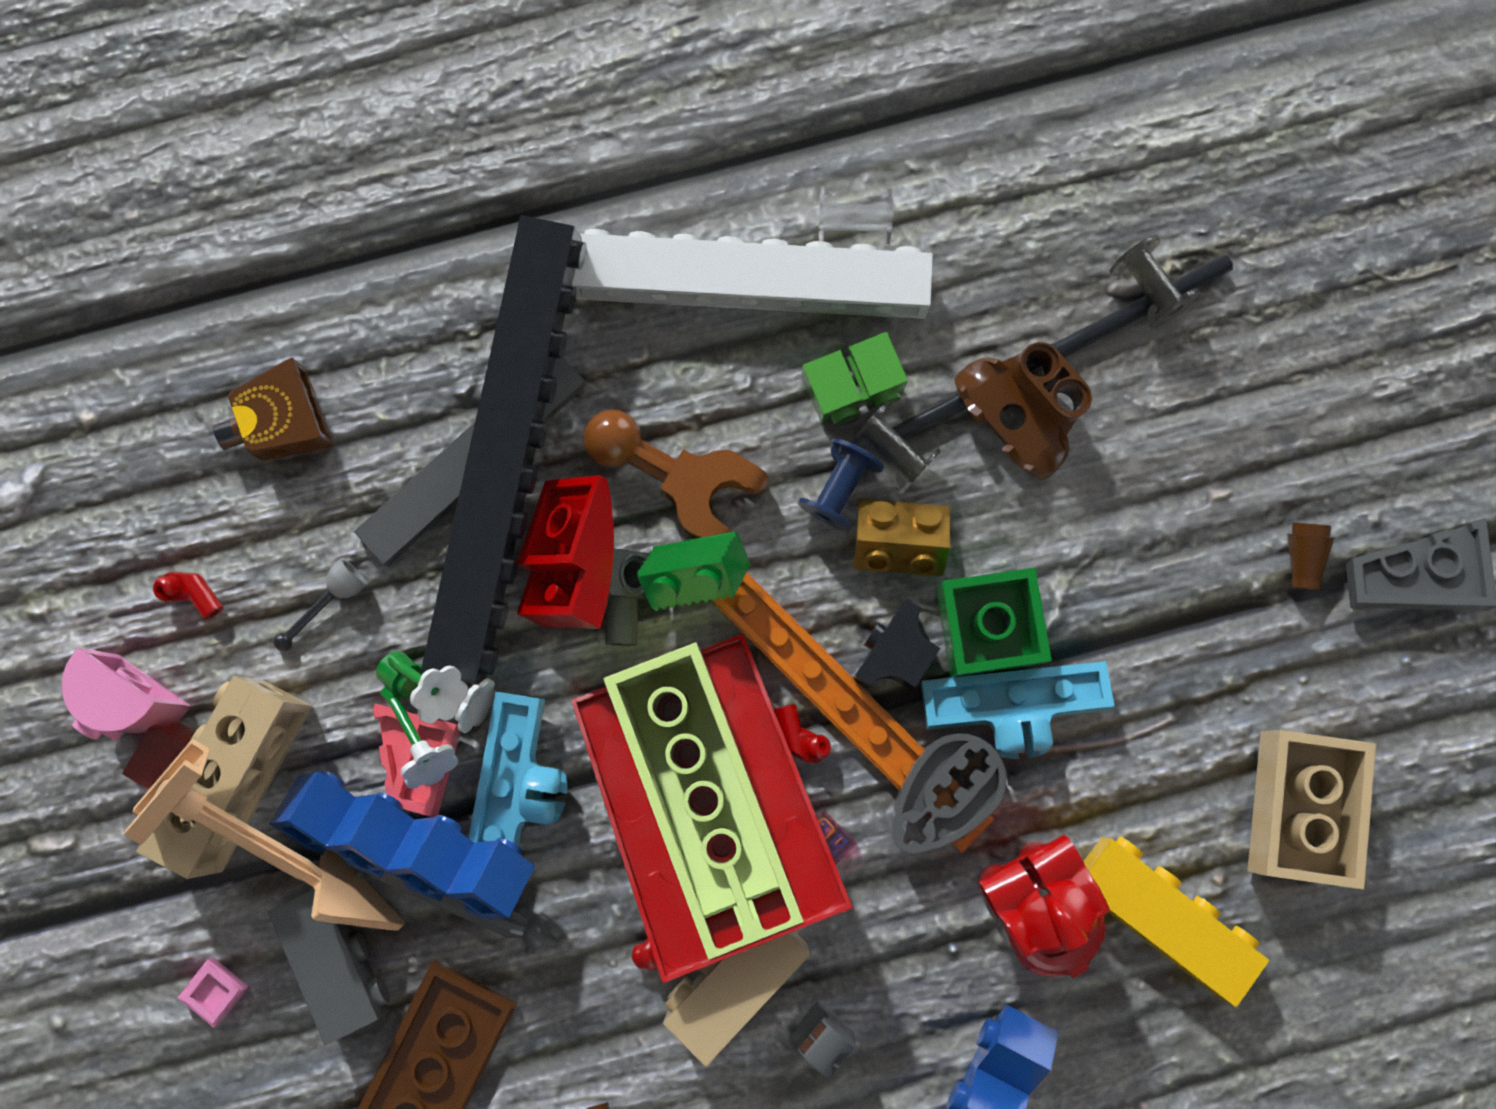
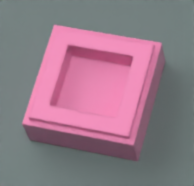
(213, 992)

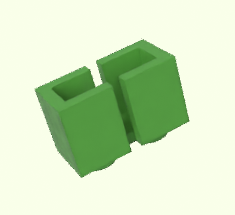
(874, 370)

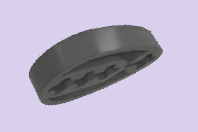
(970, 806)

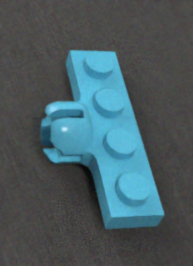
(1017, 703)
(510, 777)

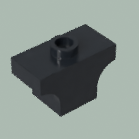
(897, 650)

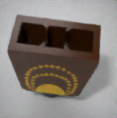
(275, 415)

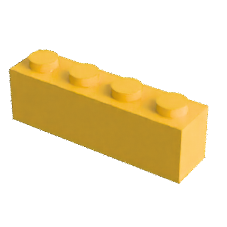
(1173, 923)

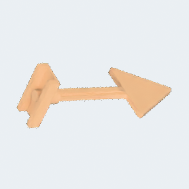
(338, 892)

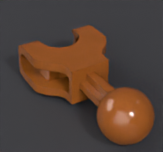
(689, 482)

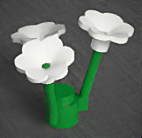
(435, 696)

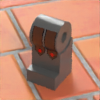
(823, 1040)

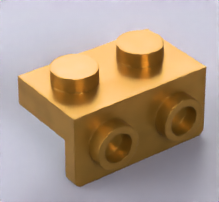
(902, 537)

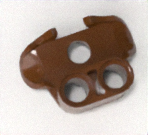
(1042, 440)

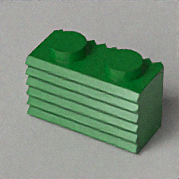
(694, 570)

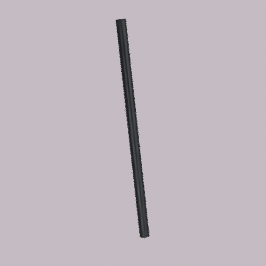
(1073, 343)

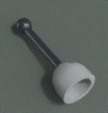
(342, 582)

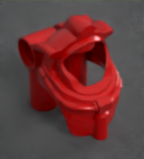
(1055, 931)

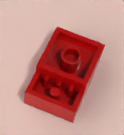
(569, 554)

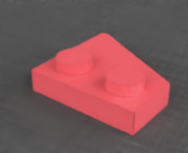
(396, 753)

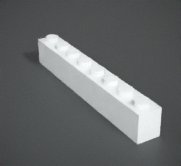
(755, 275)

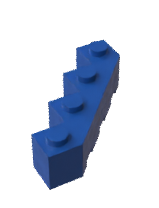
(421, 852)
(1008, 1064)

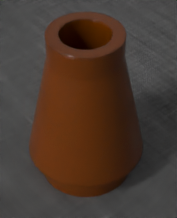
(1308, 553)

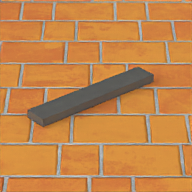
(438, 484)

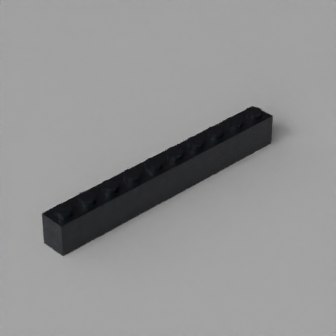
(504, 448)

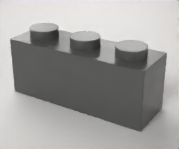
(330, 969)

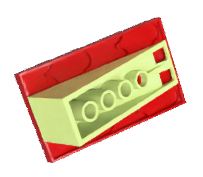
(707, 806)

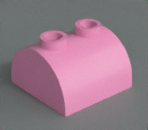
(115, 696)

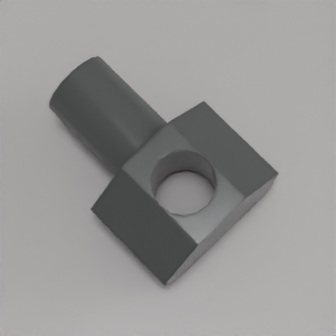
(624, 597)

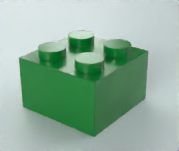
(993, 622)

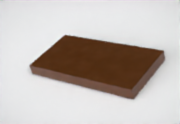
(440, 1044)

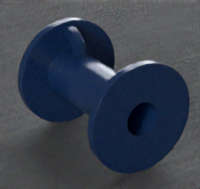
(850, 466)

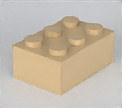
(1312, 808)
(729, 993)

